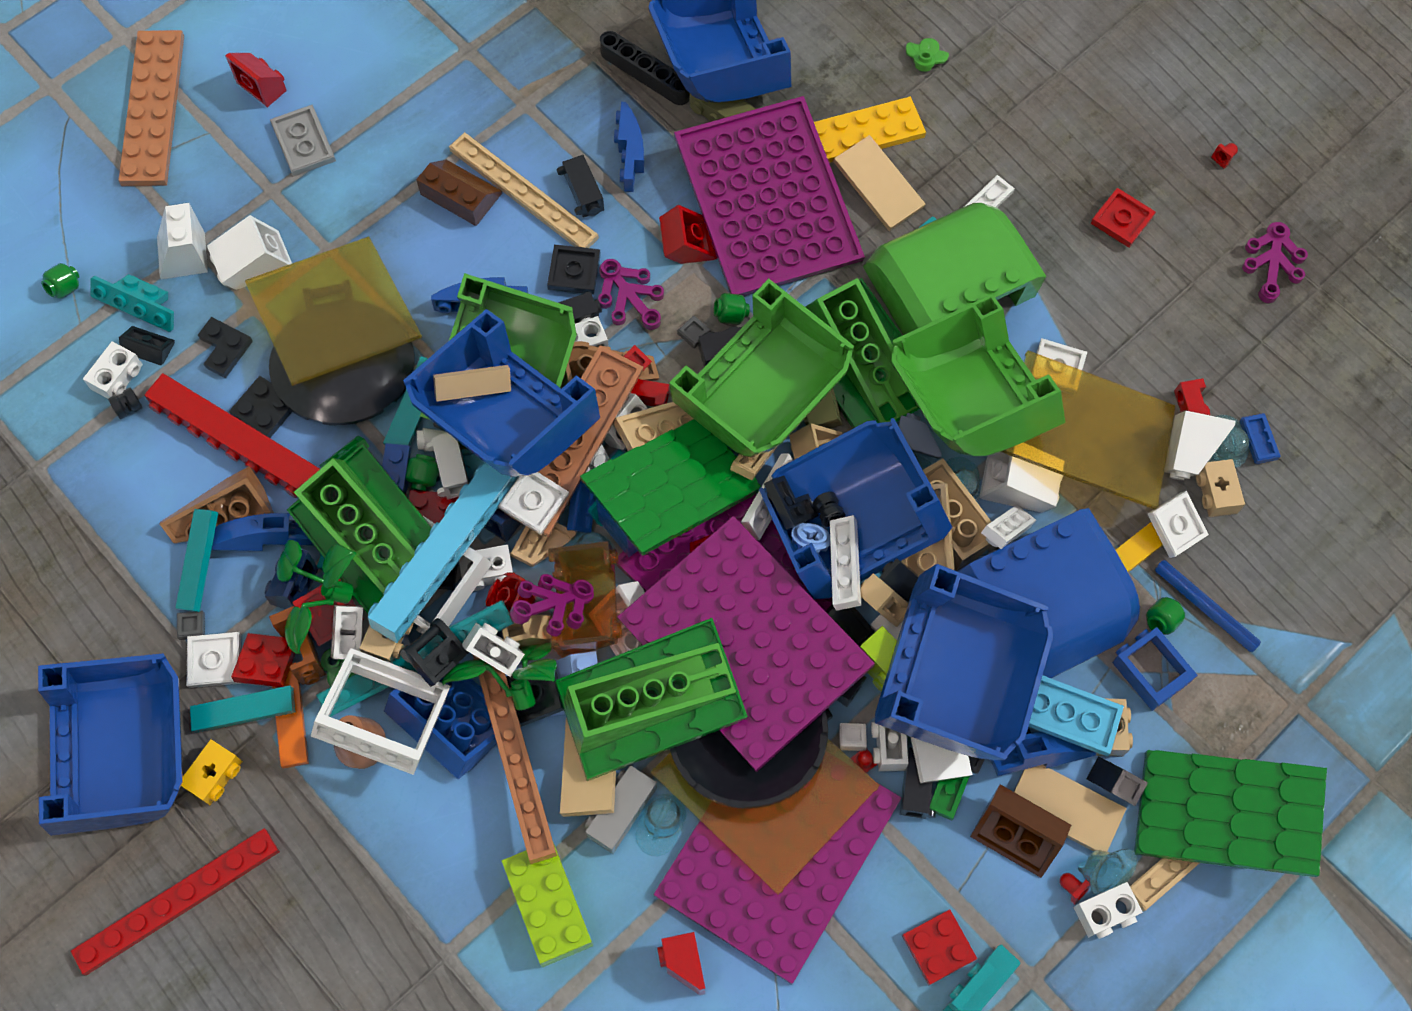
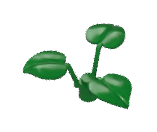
(333, 566)
(521, 688)

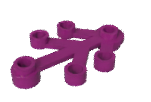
(1275, 258)
(629, 291)
(580, 592)

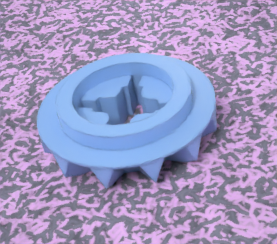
(806, 532)

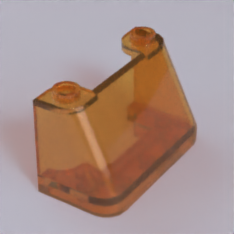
(600, 626)

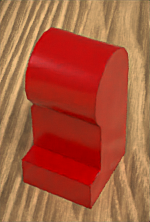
(651, 392)
(1190, 397)

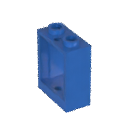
(1136, 679)

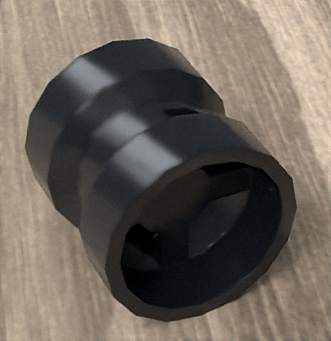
(119, 403)
(828, 507)

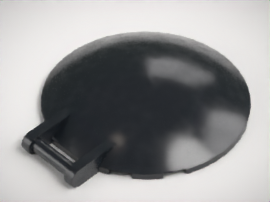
(348, 393)
(728, 779)

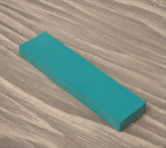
(405, 420)
(196, 560)
(242, 709)

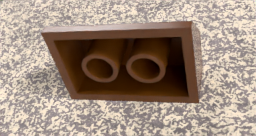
(457, 190)
(1021, 831)

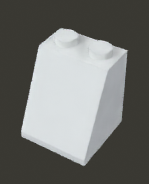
(181, 243)
(247, 252)
(1194, 442)
(1019, 483)

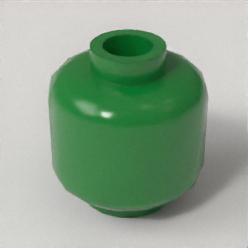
(60, 280)
(731, 308)
(422, 472)
(1166, 615)

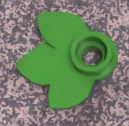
(926, 54)

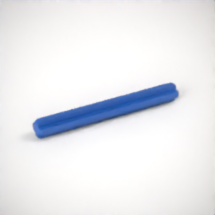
(1208, 606)

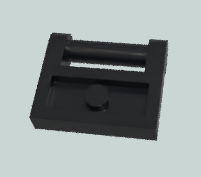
(441, 658)

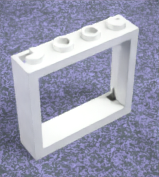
(461, 592)
(368, 743)

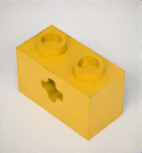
(214, 759)

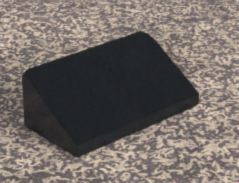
(146, 344)

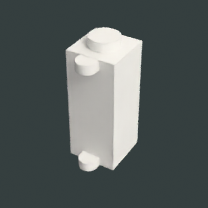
(450, 465)

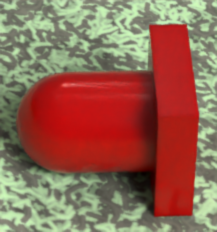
(1224, 154)
(864, 760)
(1074, 886)

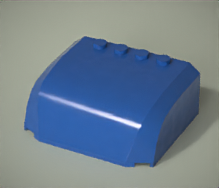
(721, 48)
(507, 430)
(875, 482)
(1077, 577)
(966, 665)
(111, 743)

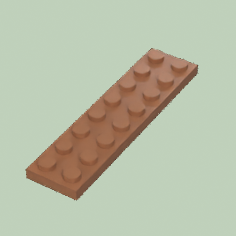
(151, 108)
(613, 381)

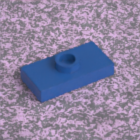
(1261, 440)
(579, 517)

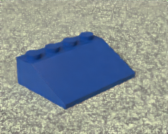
(461, 731)

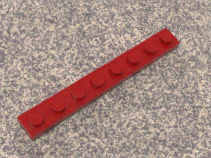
(174, 902)

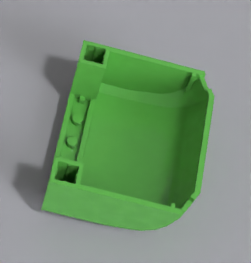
(953, 266)
(536, 327)
(765, 375)
(975, 381)

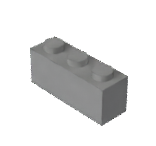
(631, 797)

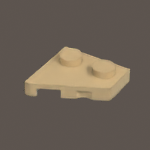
(533, 547)

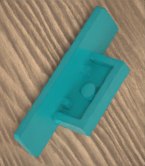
(136, 299)
(983, 981)

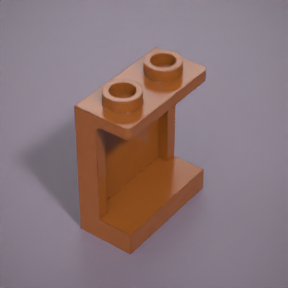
(309, 669)

